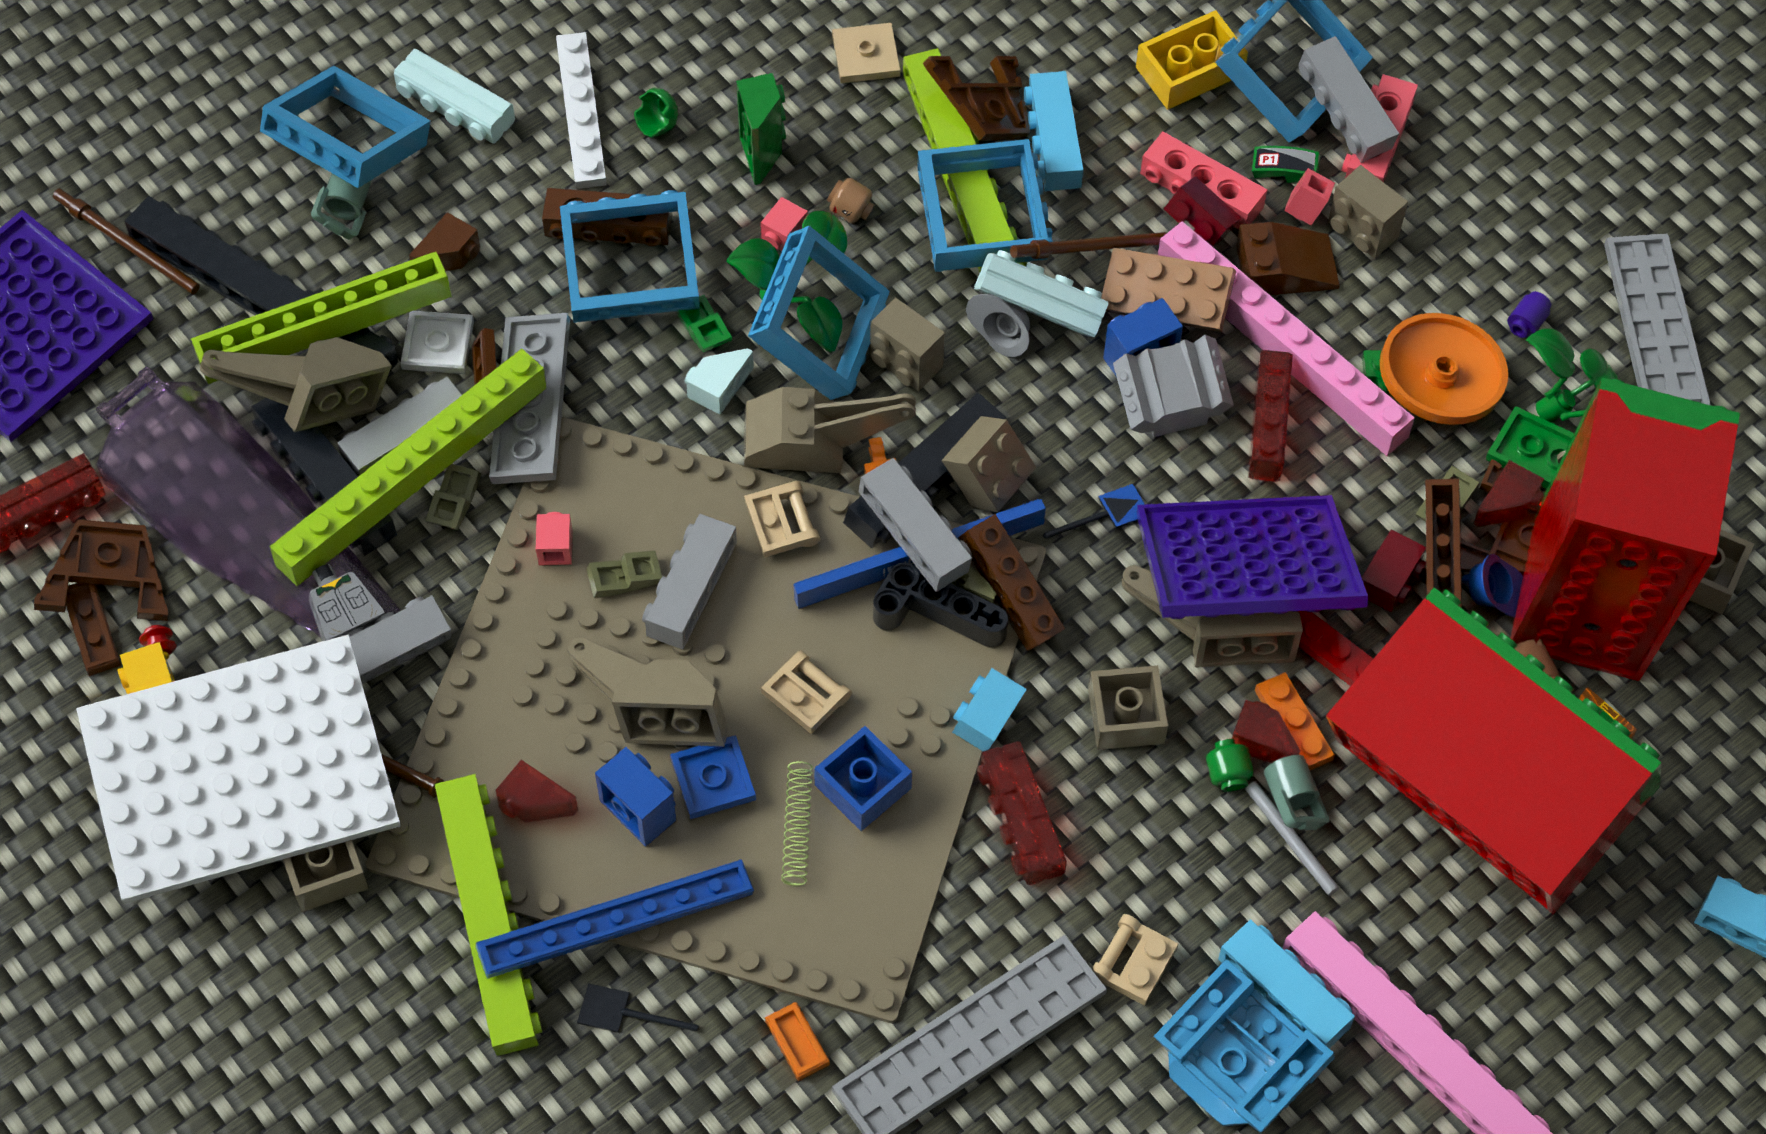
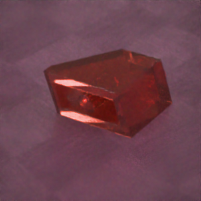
(1510, 496)
(1264, 732)
(533, 796)

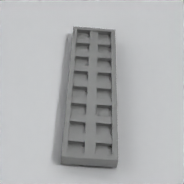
(1655, 316)
(969, 1039)

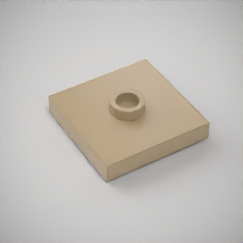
(866, 52)

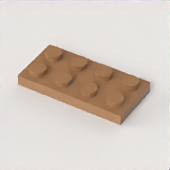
(1192, 289)

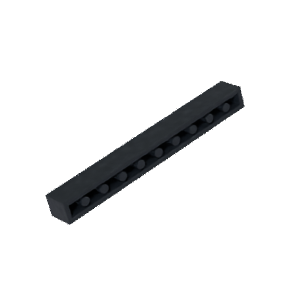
(226, 267)

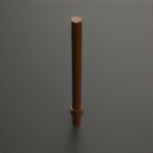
(82, 211)
(1042, 248)

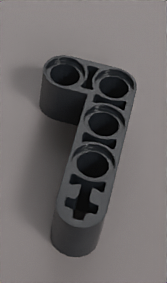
(988, 630)

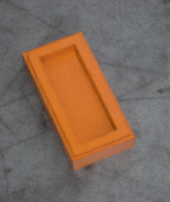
(797, 1041)

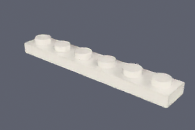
(581, 110)

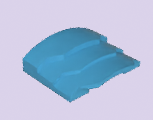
(1239, 1051)

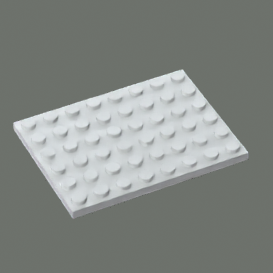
(236, 768)

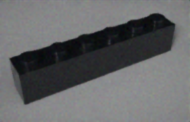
(316, 463)
(924, 466)

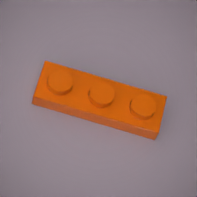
(1283, 697)

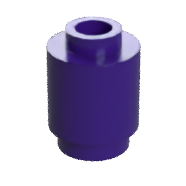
(1529, 314)

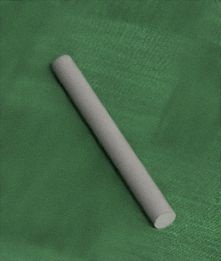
(1292, 839)

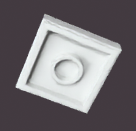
(437, 342)

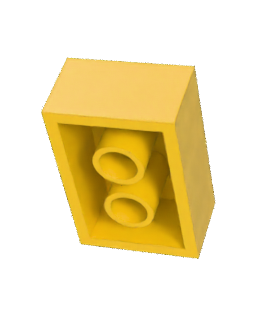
(1183, 59)

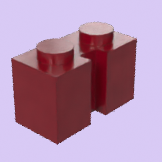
(1202, 210)
(1392, 570)

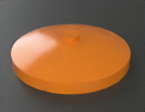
(1443, 368)

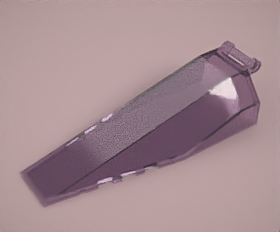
(212, 491)

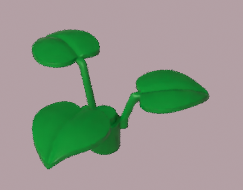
(757, 262)
(1559, 356)

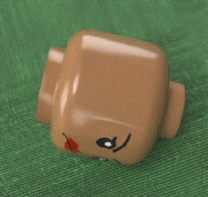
(850, 200)

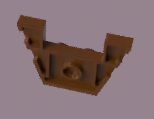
(988, 108)
(1512, 539)
(106, 556)

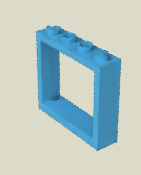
(1324, 24)
(328, 151)
(976, 158)
(632, 302)
(767, 324)

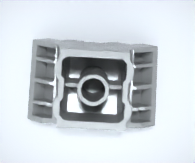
(1173, 386)

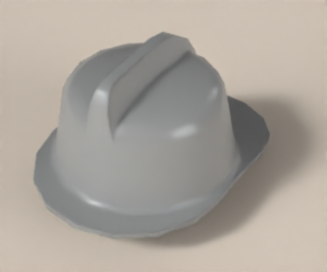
(1000, 323)

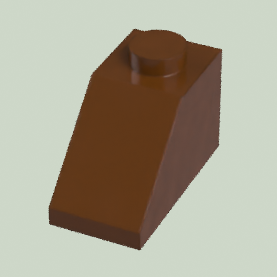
(452, 240)

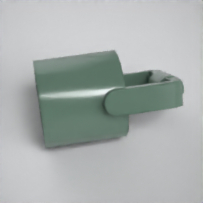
(343, 202)
(1293, 790)

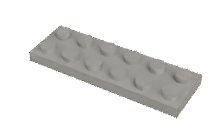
(528, 442)

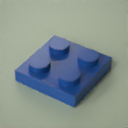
(713, 778)

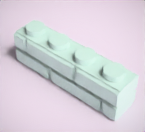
(454, 96)
(1041, 294)

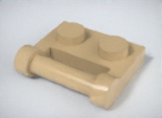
(771, 522)
(800, 699)
(1145, 964)

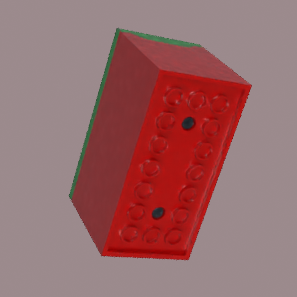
(1626, 528)
(1496, 748)

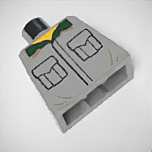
(341, 603)

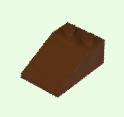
(1286, 258)

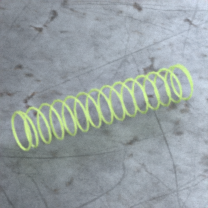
(796, 770)

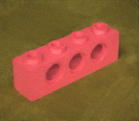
(1397, 100)
(1175, 163)

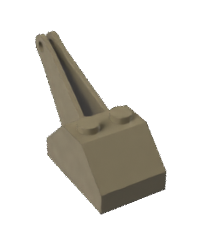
(322, 388)
(808, 430)
(1229, 637)
(654, 701)

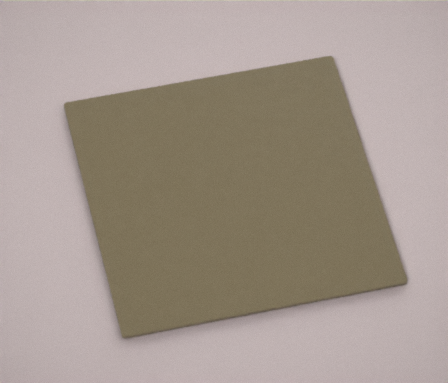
(519, 697)

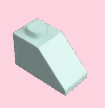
(718, 378)

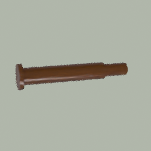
(411, 775)

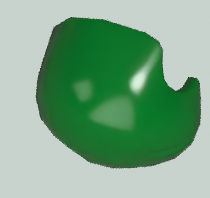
(657, 113)

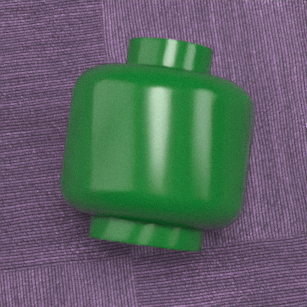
(1229, 765)

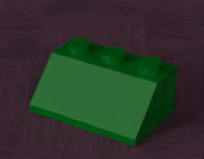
(761, 122)

